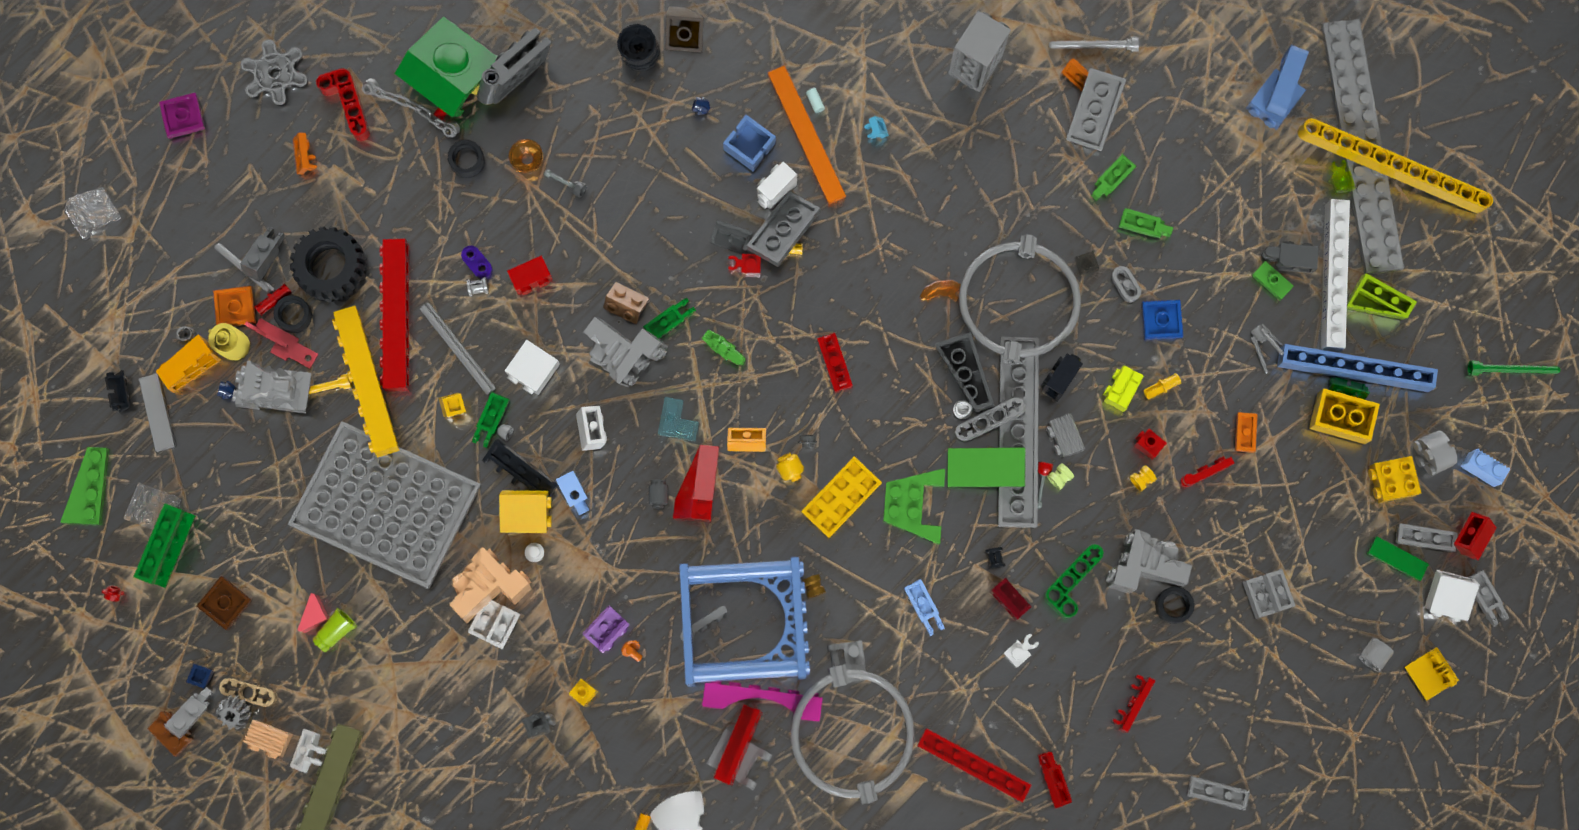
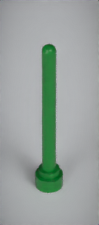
(1475, 368)

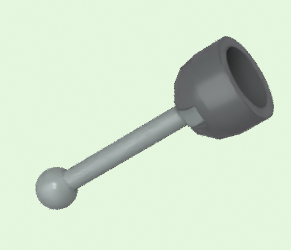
(577, 188)

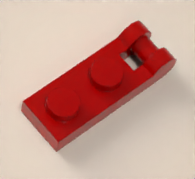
(1205, 471)

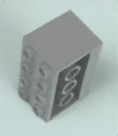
(979, 51)

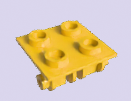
(1431, 673)

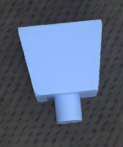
(569, 483)

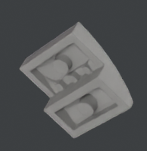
(1268, 594)

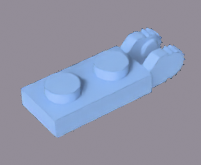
(923, 605)

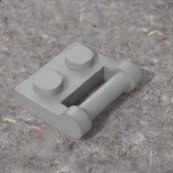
(853, 656)

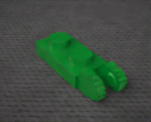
(668, 319)
(491, 418)

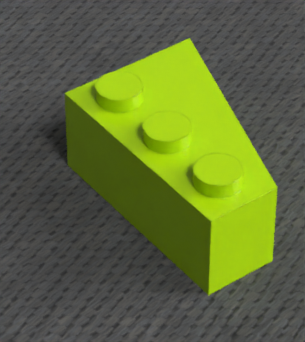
(1379, 299)

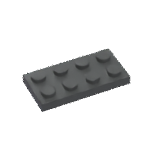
(783, 228)

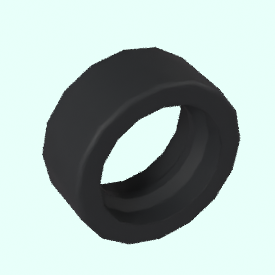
(476, 168)
(280, 306)
(1189, 605)

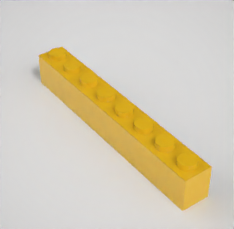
(366, 381)

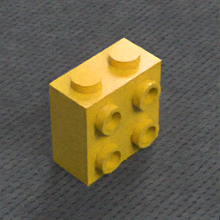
(1394, 479)

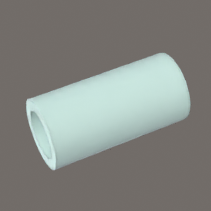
(815, 100)

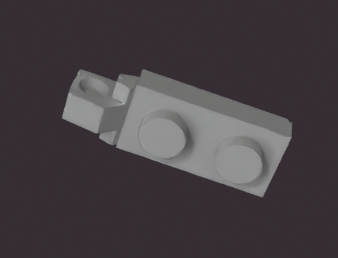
(188, 713)

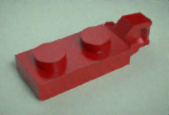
(1055, 780)

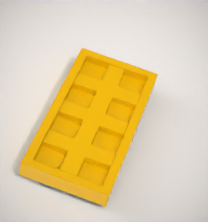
(841, 497)

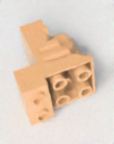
(483, 582)

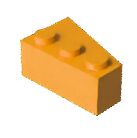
(187, 363)

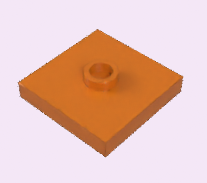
(234, 306)

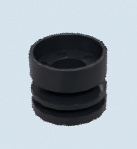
(635, 38)

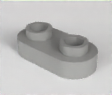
(1126, 284)

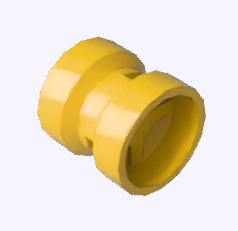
(1143, 477)

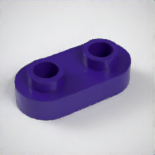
(476, 262)

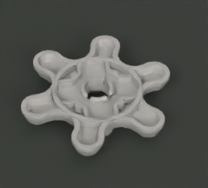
(274, 60)

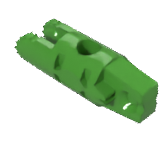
(723, 347)

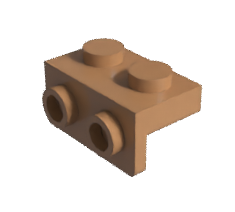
(625, 302)

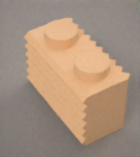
(267, 738)

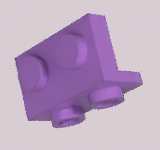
(606, 629)

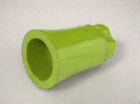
(333, 630)

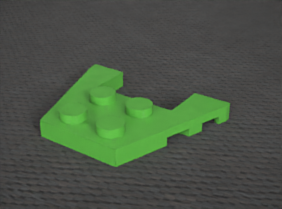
(905, 504)

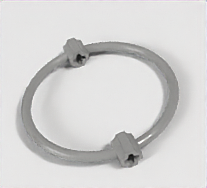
(1012, 349)
(866, 790)

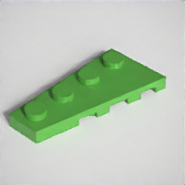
(88, 492)

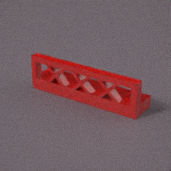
(738, 745)

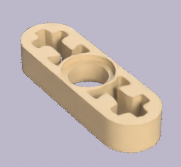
(236, 683)

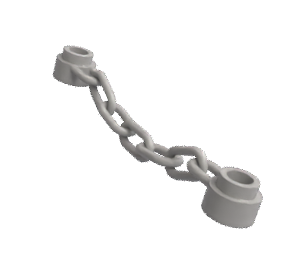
(371, 86)

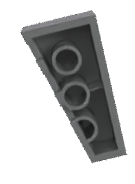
(965, 366)

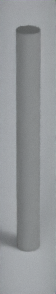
(235, 261)

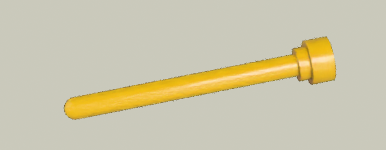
(341, 382)

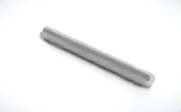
(457, 348)

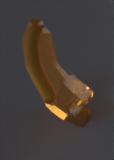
(944, 288)

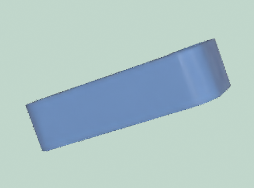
(1287, 80)

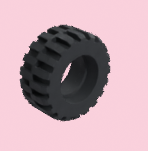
(315, 244)

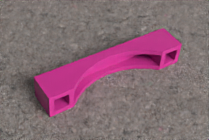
(721, 696)

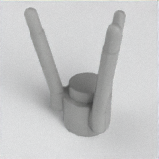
(1263, 334)

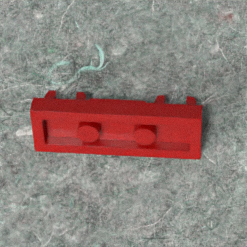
(834, 362)
(1135, 703)

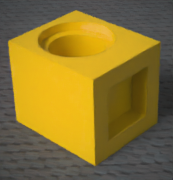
(452, 404)
(583, 692)

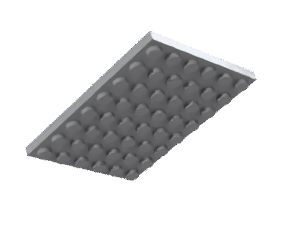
(384, 508)

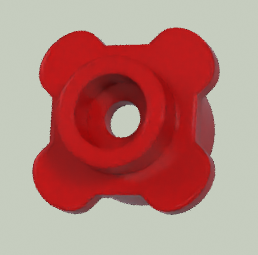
(112, 593)

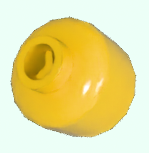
(790, 467)

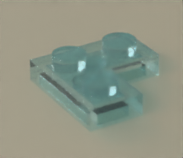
(671, 423)

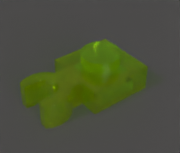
(1342, 180)

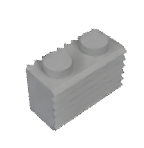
(1065, 436)

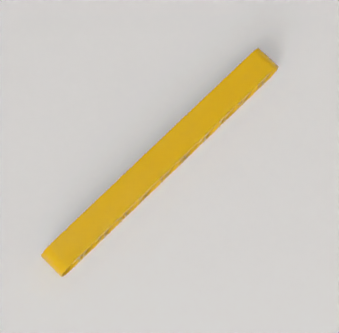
(1403, 165)

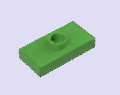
(1272, 280)

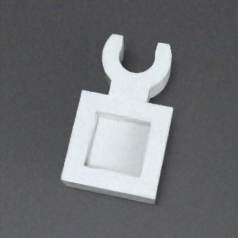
(1019, 652)

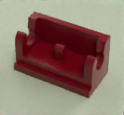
(1010, 599)

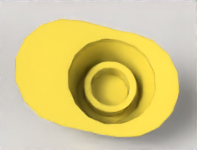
(228, 341)

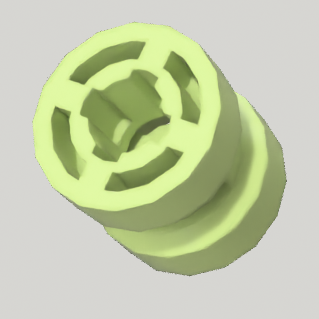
(1060, 476)

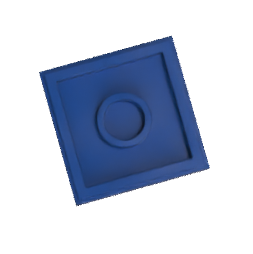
(1162, 319)

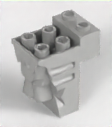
(620, 355)
(271, 388)
(1147, 559)

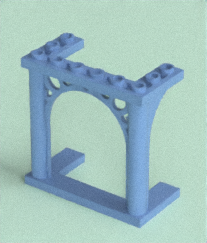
(753, 669)

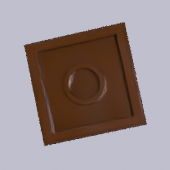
(224, 603)

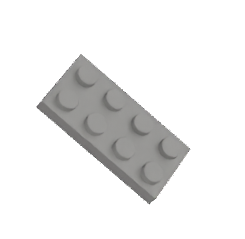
(1096, 109)

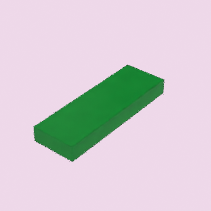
(1398, 558)

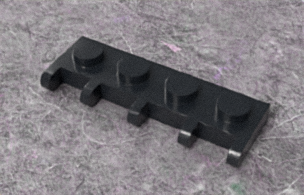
(519, 468)

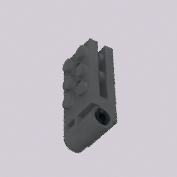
(513, 67)

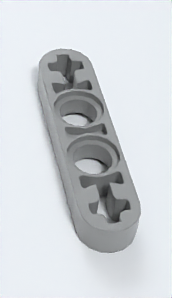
(989, 417)

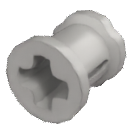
(477, 286)

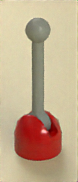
(1044, 469)

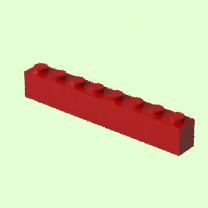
(395, 315)

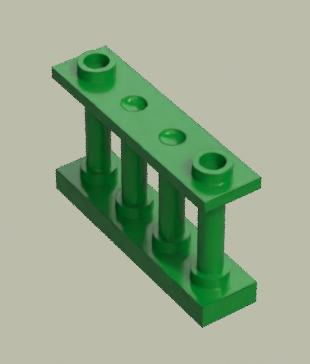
(164, 546)

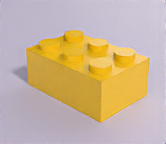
(1344, 416)

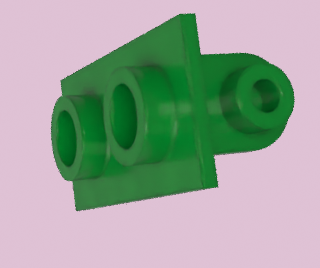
(1355, 389)

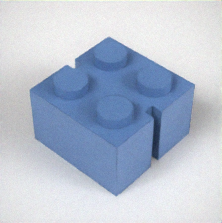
(750, 144)

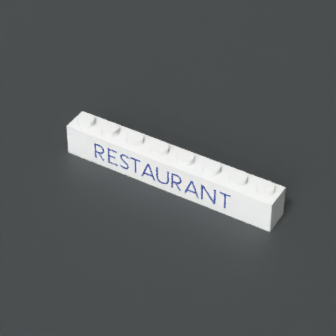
(1335, 275)

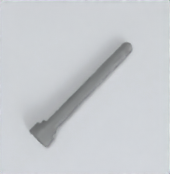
(1130, 44)

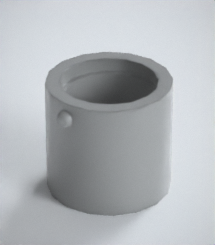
(1376, 654)

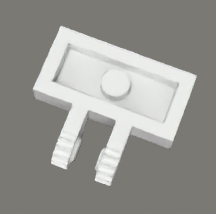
(305, 750)

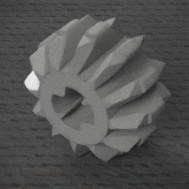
(233, 712)

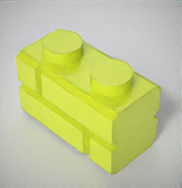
(1123, 388)

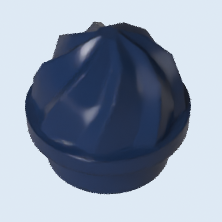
(700, 106)
(226, 390)

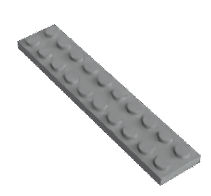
(1020, 504)

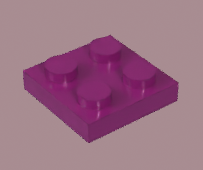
(182, 115)

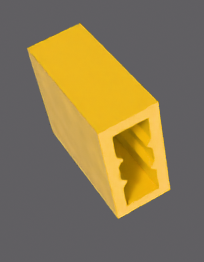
(525, 511)

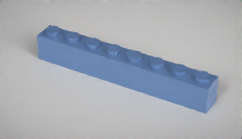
(1357, 368)

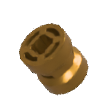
(813, 586)

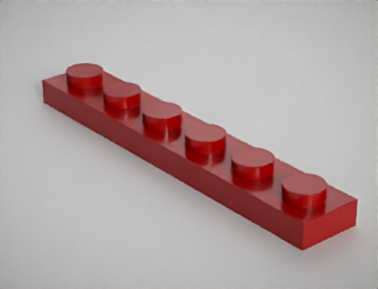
(974, 765)

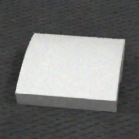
(494, 624)

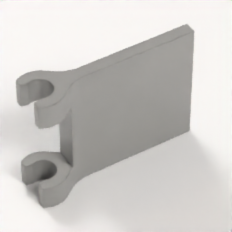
(748, 761)

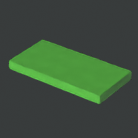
(986, 467)

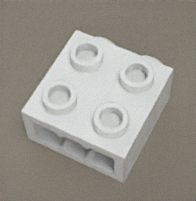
(776, 186)
(531, 368)
(1451, 596)

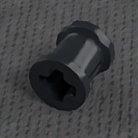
(992, 552)

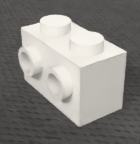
(591, 428)

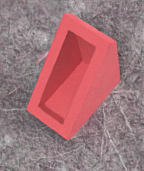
(313, 615)

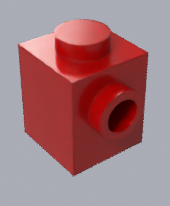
(1149, 443)

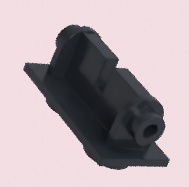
(119, 399)

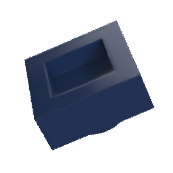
(199, 676)

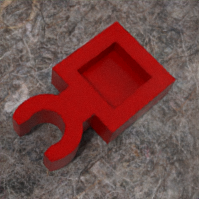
(749, 263)

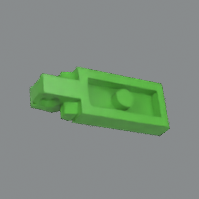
(1113, 177)
(1144, 224)

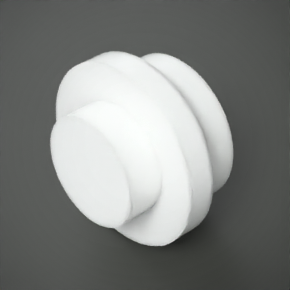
(962, 409)
(534, 552)

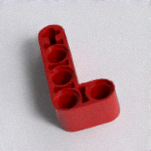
(349, 105)

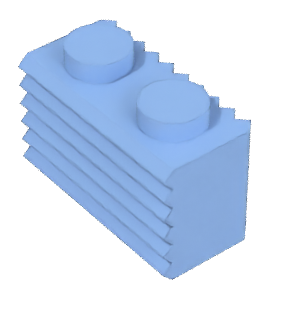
(1485, 467)

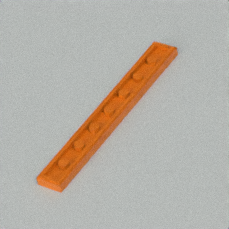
(806, 135)

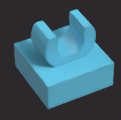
(878, 128)

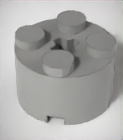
(1434, 452)

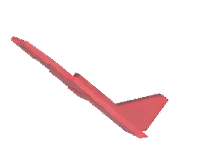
(285, 343)

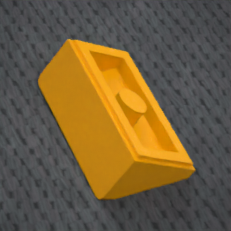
(746, 439)

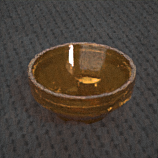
(522, 148)

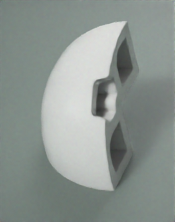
(679, 812)

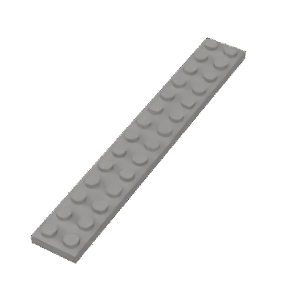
(1358, 117)

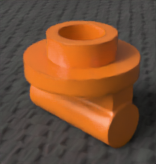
(631, 649)

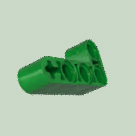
(1075, 577)

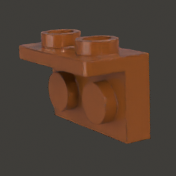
(167, 738)

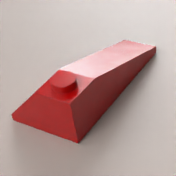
(697, 491)

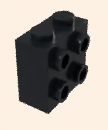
(1065, 371)

